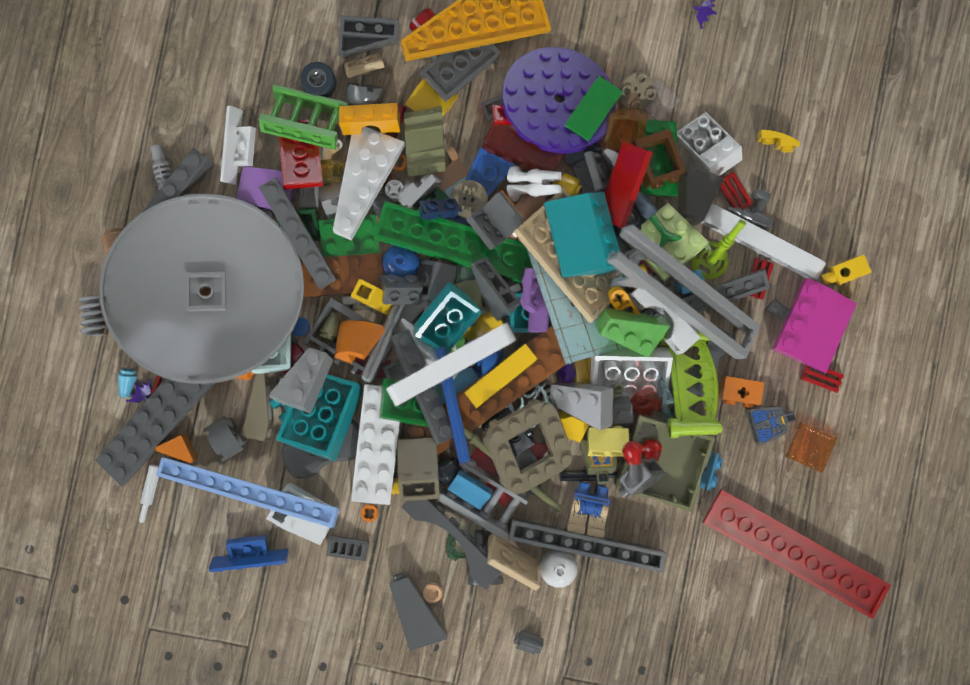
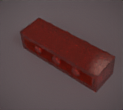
(515, 149)

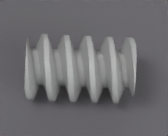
(91, 316)

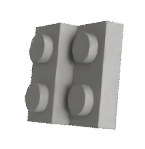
(416, 192)

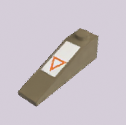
(259, 414)

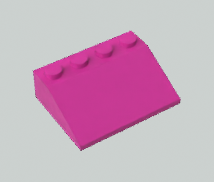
(814, 325)

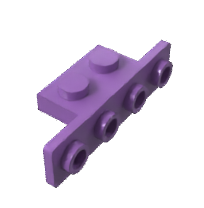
(534, 302)

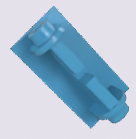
(709, 477)

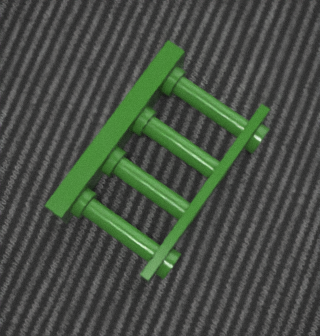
(298, 131)

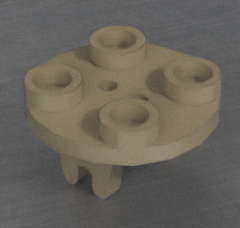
(644, 87)
(469, 189)

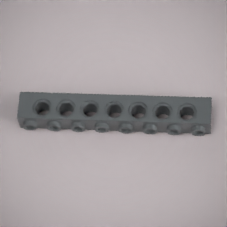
(585, 545)

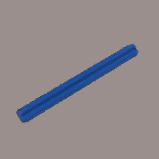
(454, 413)

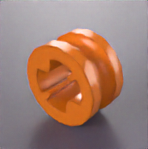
(404, 167)
(375, 514)

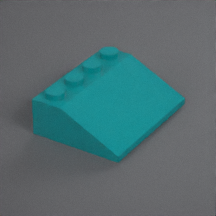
(582, 234)
(328, 423)

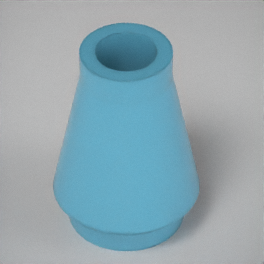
(126, 381)

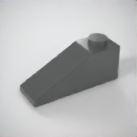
(495, 292)

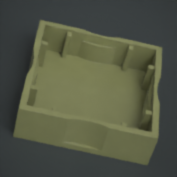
(680, 458)

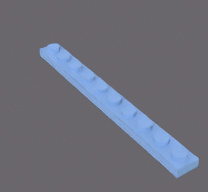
(248, 492)

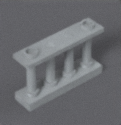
(483, 517)

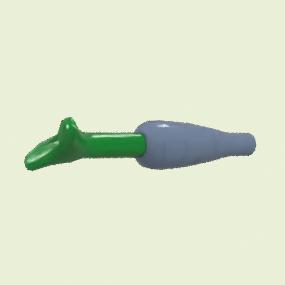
(648, 211)

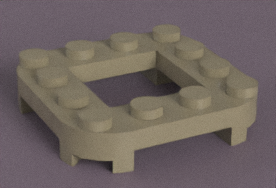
(501, 431)

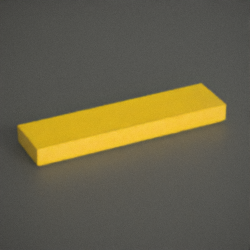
(501, 375)

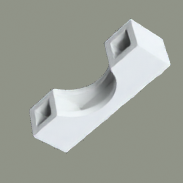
(680, 334)

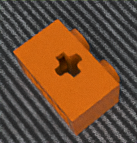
(752, 391)

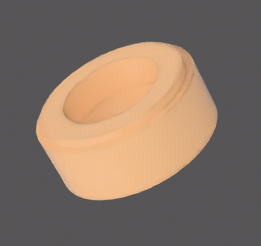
(432, 592)

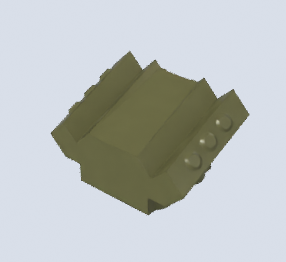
(425, 141)

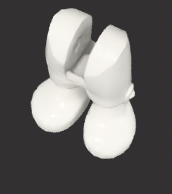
(539, 184)

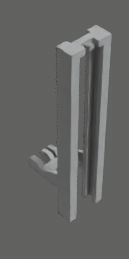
(633, 276)

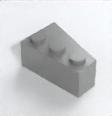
(303, 381)
(585, 401)

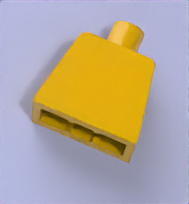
(852, 268)

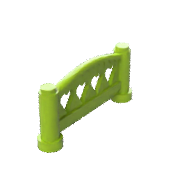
(686, 420)

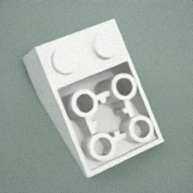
(710, 145)
(300, 527)

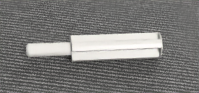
(148, 491)

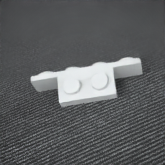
(237, 147)

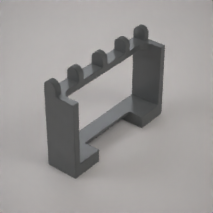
(333, 304)

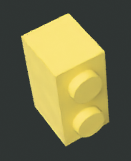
(607, 441)

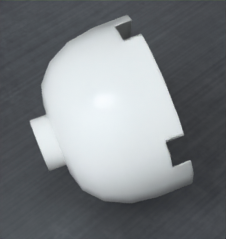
(558, 568)

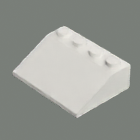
(631, 369)

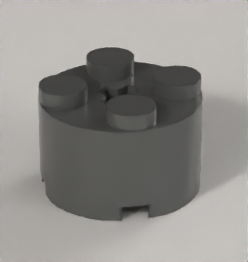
(224, 438)

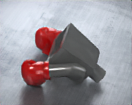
(641, 472)

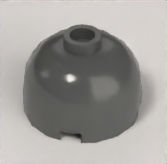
(364, 94)

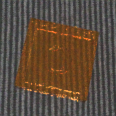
(811, 447)

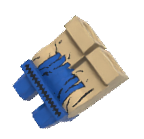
(588, 504)

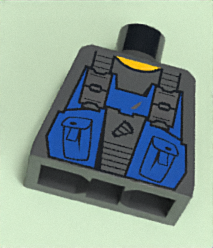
(768, 423)

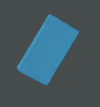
(470, 489)

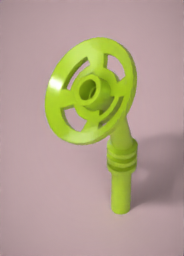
(719, 254)

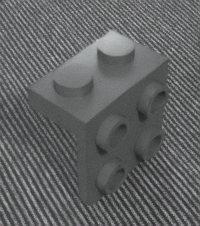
(496, 221)

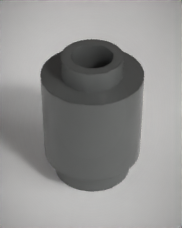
(528, 642)

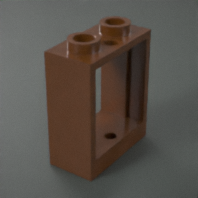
(667, 139)

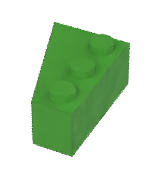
(632, 330)

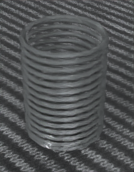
(781, 312)

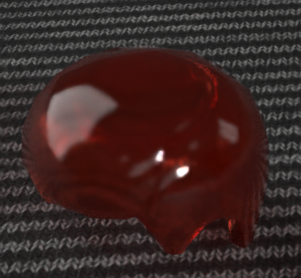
(645, 402)

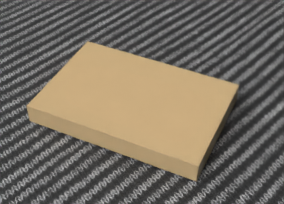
(513, 562)

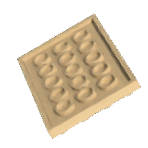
(585, 292)

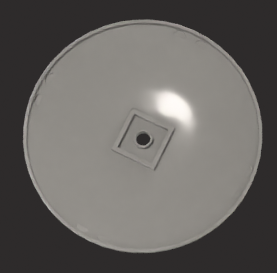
(173, 253)

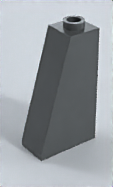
(416, 615)

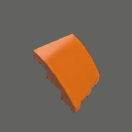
(356, 339)

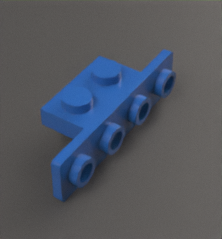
(248, 553)

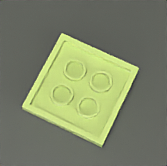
(683, 249)

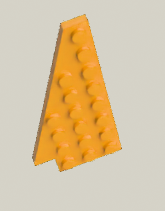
(476, 24)

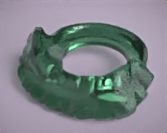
(450, 551)

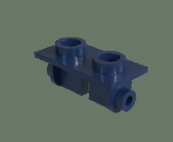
(446, 208)

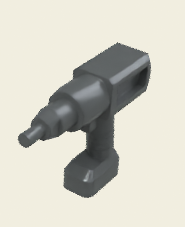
(755, 215)

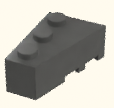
(366, 34)

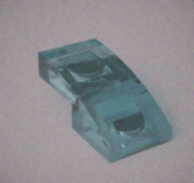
(665, 398)

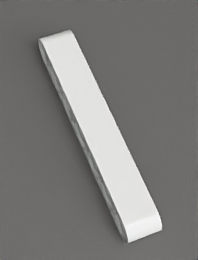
(765, 243)
(451, 364)

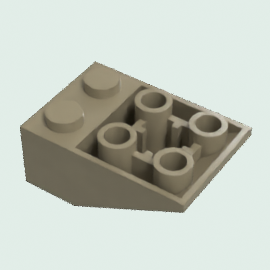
(418, 469)

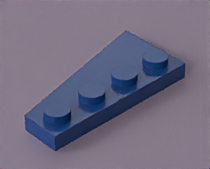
(489, 172)

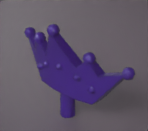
(704, 10)
(141, 392)

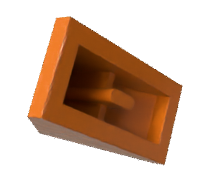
(179, 448)

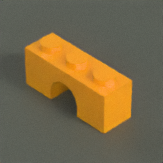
(383, 116)

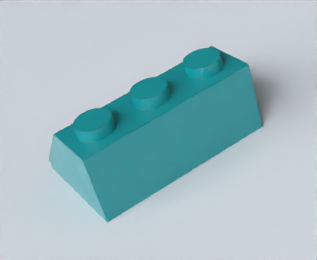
(447, 318)

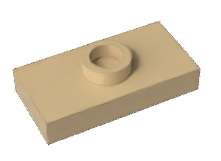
(364, 65)

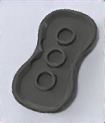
(305, 464)

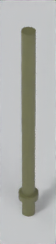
(473, 439)

